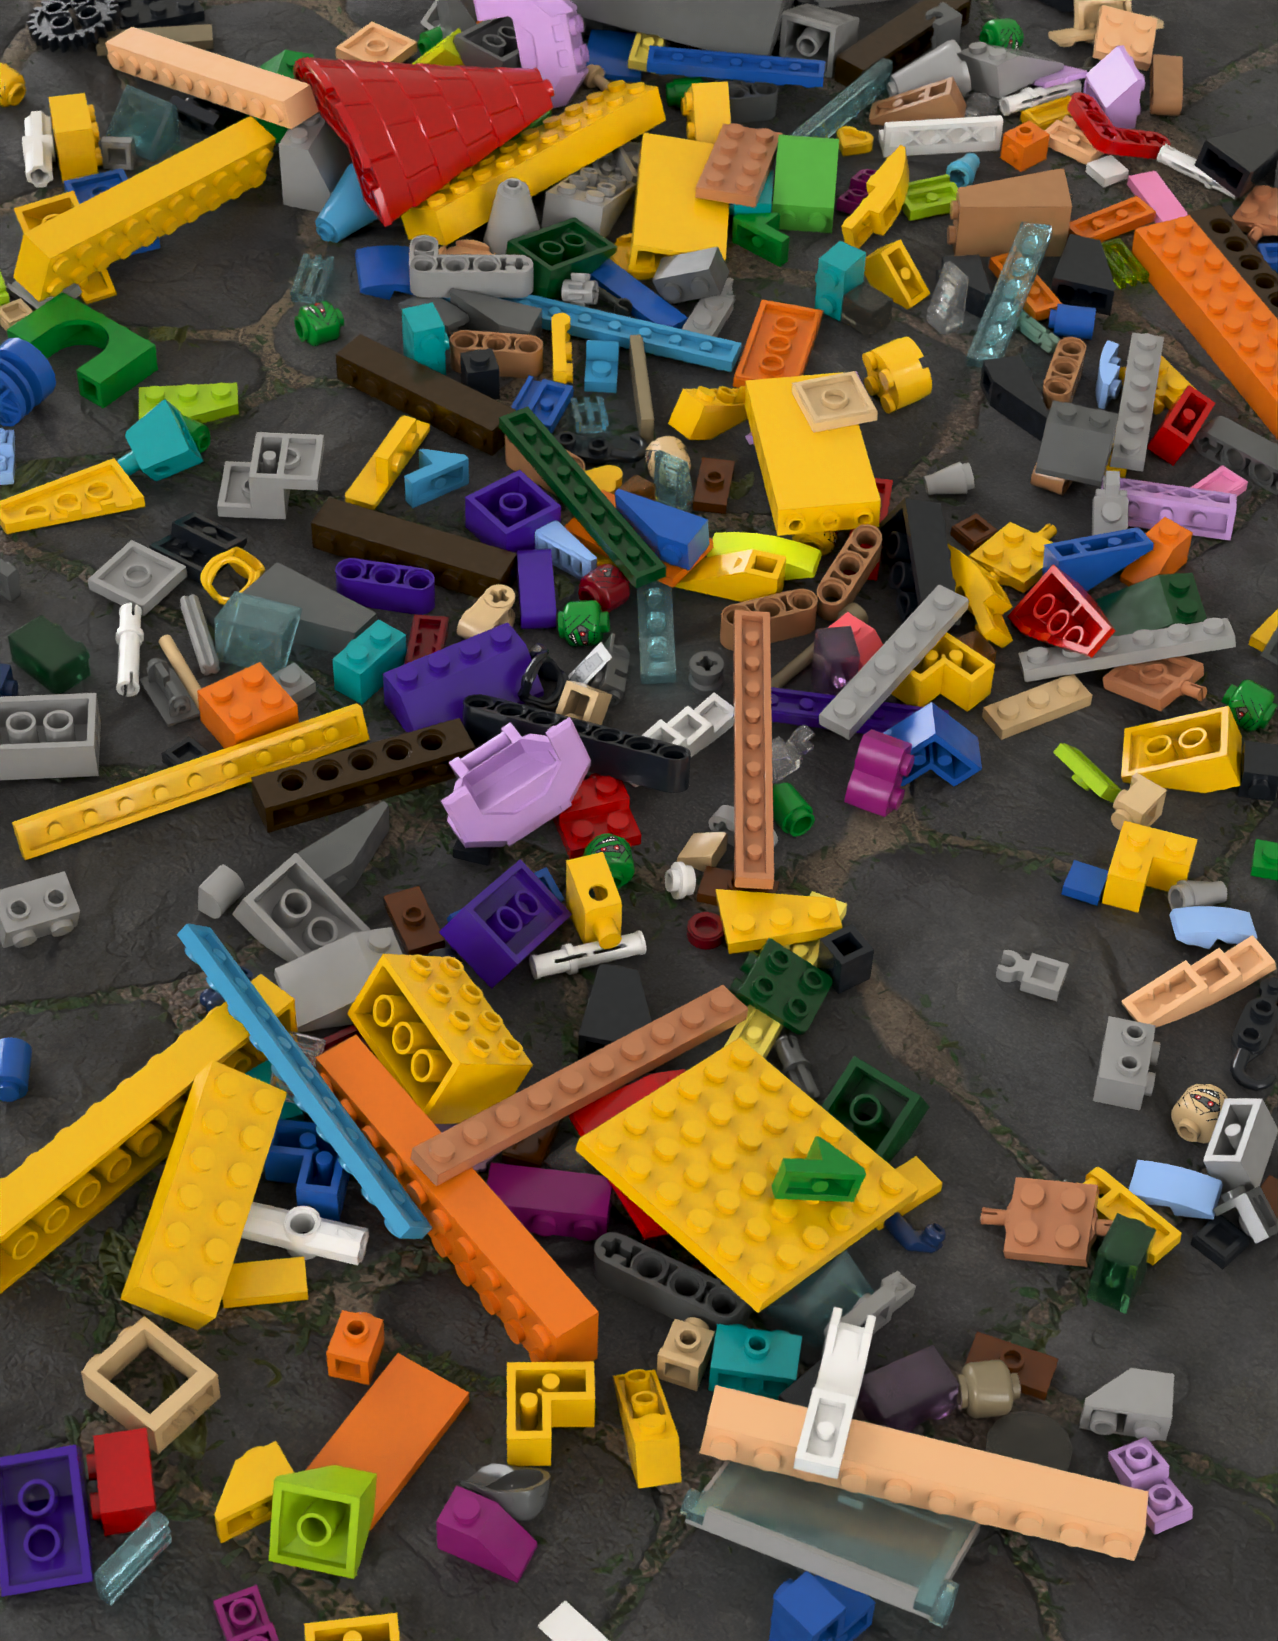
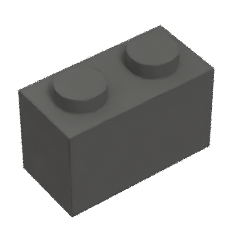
(691, 275)

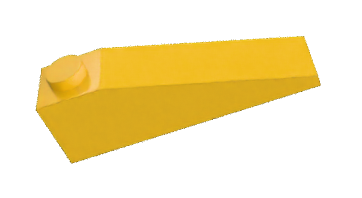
(95, 286)

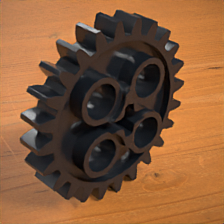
(54, 26)

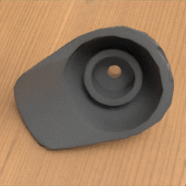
(516, 1489)

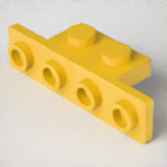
(387, 462)

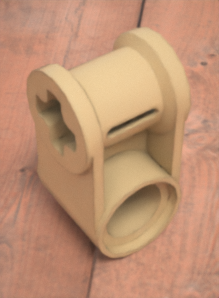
(488, 612)

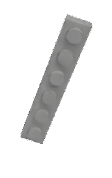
(1137, 402)
(1130, 649)
(893, 662)

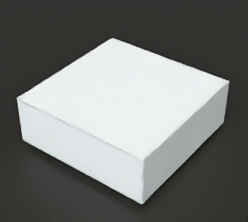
(1107, 171)

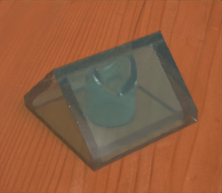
(148, 120)
(255, 631)
(810, 1304)

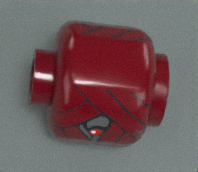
(606, 586)

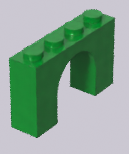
(69, 322)

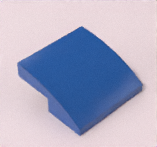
(611, 53)
(383, 270)

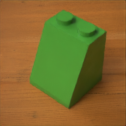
(805, 183)

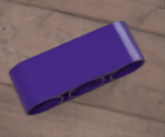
(386, 586)
(536, 589)

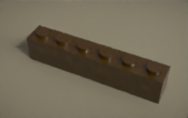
(898, 41)
(422, 393)
(378, 537)

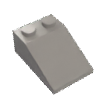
(1004, 70)
(296, 912)
(333, 976)

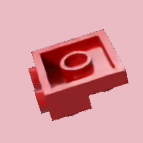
(597, 809)

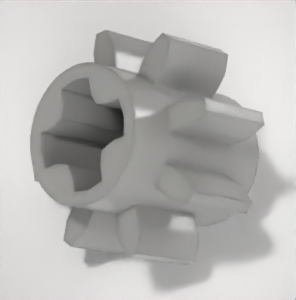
(580, 290)

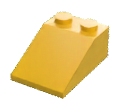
(1186, 752)

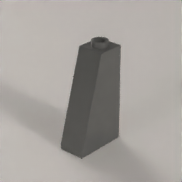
(326, 617)

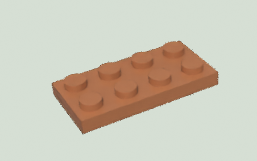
(738, 165)

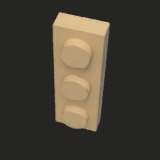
(1036, 706)

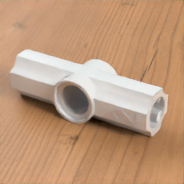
(38, 149)
(324, 1236)

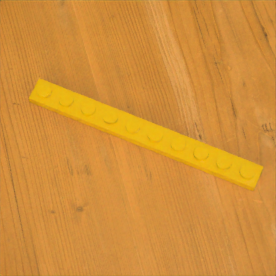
(189, 781)

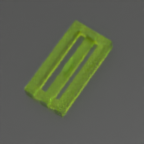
(1119, 271)

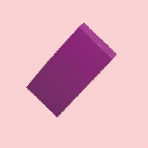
(857, 192)
(244, 1616)

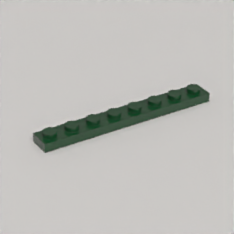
(582, 497)

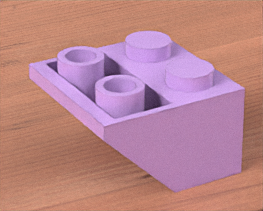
(1116, 87)

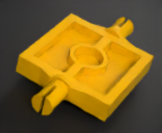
(1015, 555)

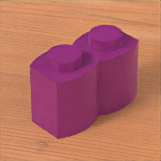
(879, 773)

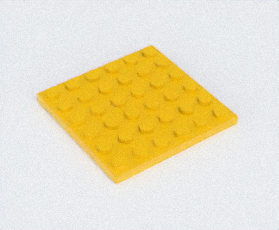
(705, 1164)

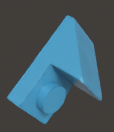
(601, 366)
(437, 475)

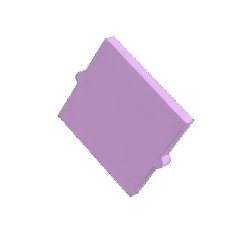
(1063, 76)

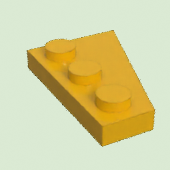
(787, 919)

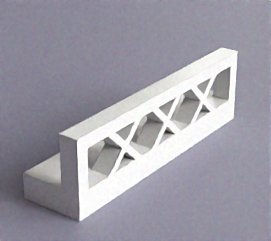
(942, 135)

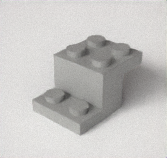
(265, 483)

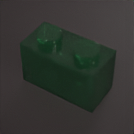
(49, 655)
(1121, 1263)

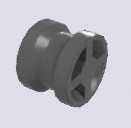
(706, 673)

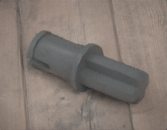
(795, 1066)

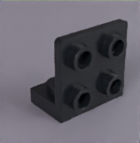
(205, 115)

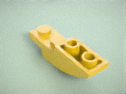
(885, 199)
(985, 597)

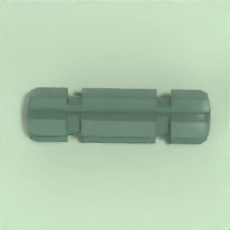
(1037, 333)

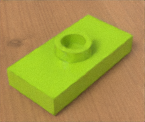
(1087, 773)

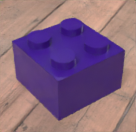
(510, 512)

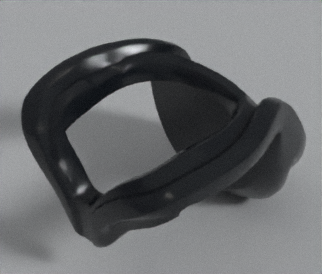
(546, 669)

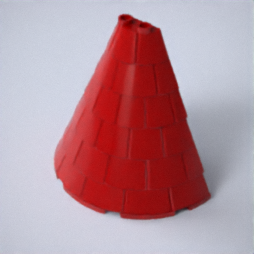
(420, 121)

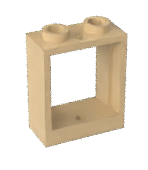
(176, 1411)

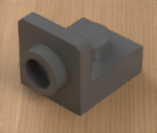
(1255, 1212)

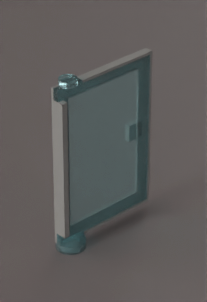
(841, 1535)

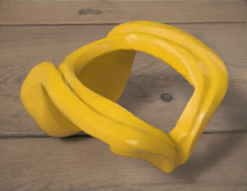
(241, 561)

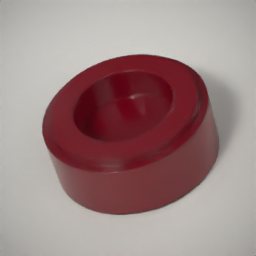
(705, 930)

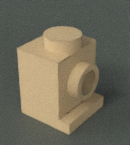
(1139, 804)
(686, 1353)

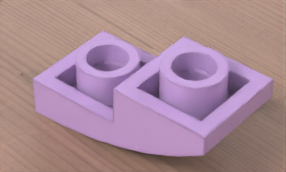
(1144, 1468)

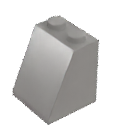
(817, 34)
(311, 163)

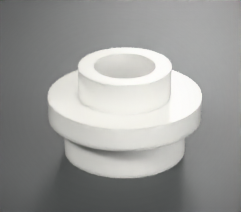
(680, 880)

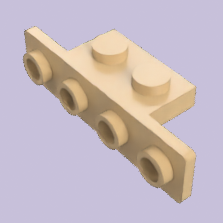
(1086, 19)

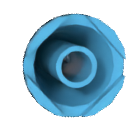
(344, 210)

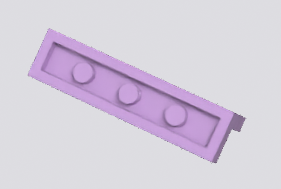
(1198, 510)

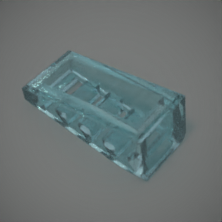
(672, 481)

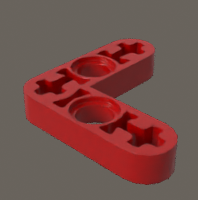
(1108, 138)

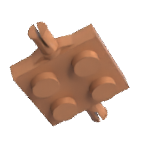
(1258, 213)
(1157, 681)
(1049, 1221)

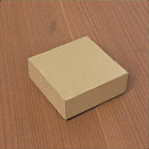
(13, 313)

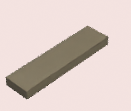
(193, 35)
(641, 388)

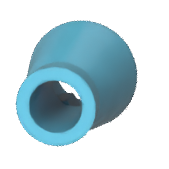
(963, 170)

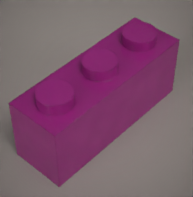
(554, 1200)

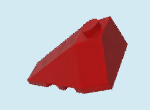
(1062, 615)

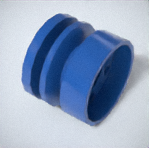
(24, 380)

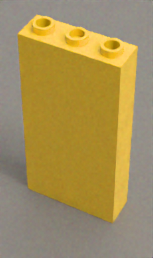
(665, 208)
(809, 477)

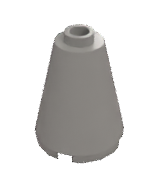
(931, 68)
(510, 215)

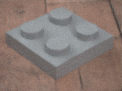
(137, 577)

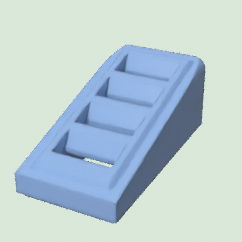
(566, 549)

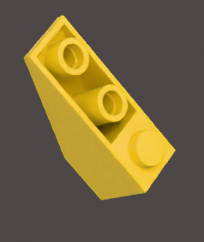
(708, 412)
(737, 575)
(648, 1429)

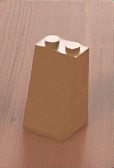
(991, 212)

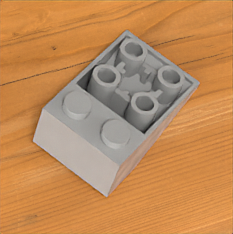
(589, 198)

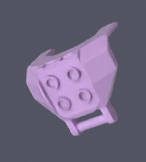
(546, 40)
(517, 787)

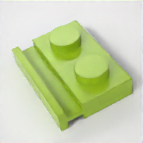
(929, 197)

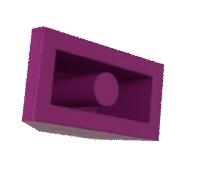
(484, 1534)

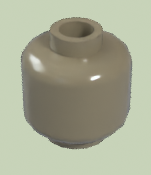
(987, 1389)

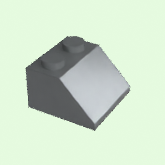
(1077, 443)

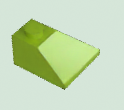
(322, 1519)

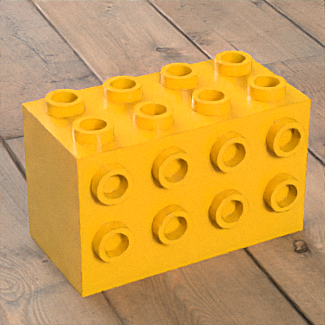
(438, 1036)

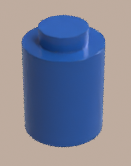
(1072, 321)
(14, 1068)

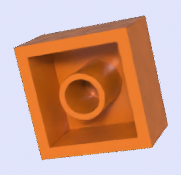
(246, 706)

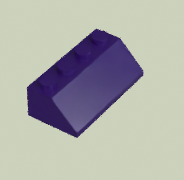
(436, 684)

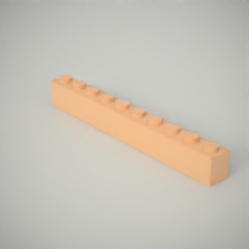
(212, 77)
(936, 1476)

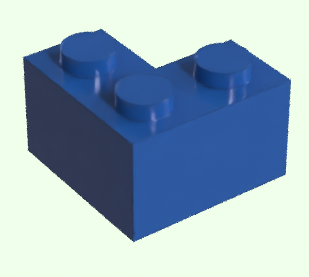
(938, 745)
(306, 1159)
(819, 1611)

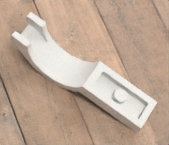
(834, 1397)

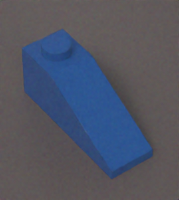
(669, 532)
(1098, 556)

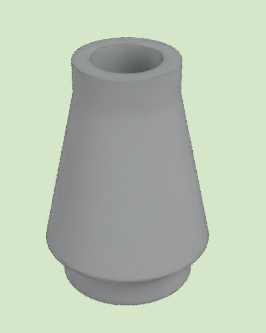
(950, 480)
(1196, 893)

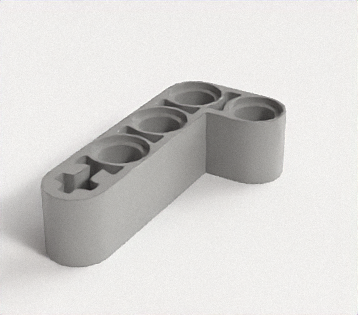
(489, 275)

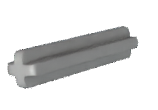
(199, 634)

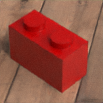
(1180, 425)
(124, 1480)

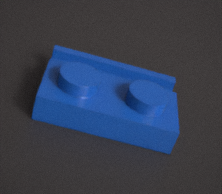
(545, 399)

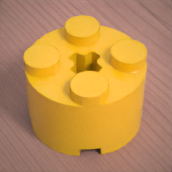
(896, 374)

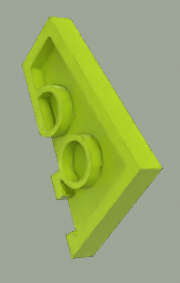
(197, 402)

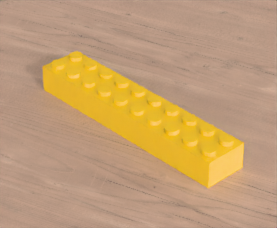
(539, 158)
(143, 209)
(118, 1138)

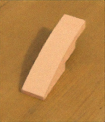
(1202, 984)

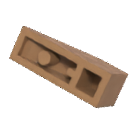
(928, 102)

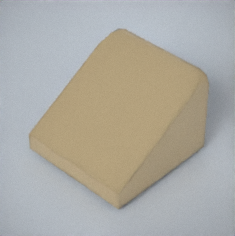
(704, 850)

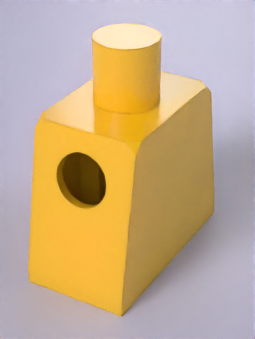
(595, 917)

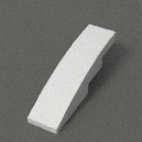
(695, 727)

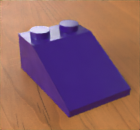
(505, 923)
(44, 1521)

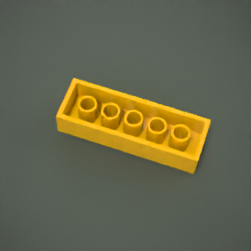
(204, 1196)

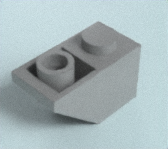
(1131, 1405)

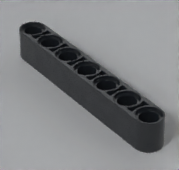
(611, 750)

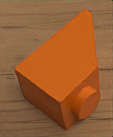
(1168, 553)

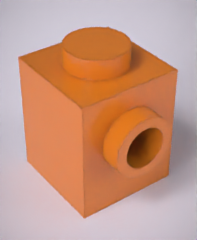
(1024, 146)
(355, 1347)

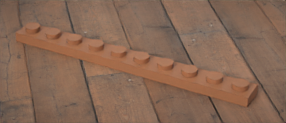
(752, 751)
(577, 1085)

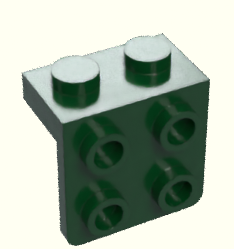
(782, 986)

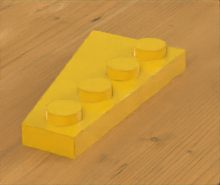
(75, 497)

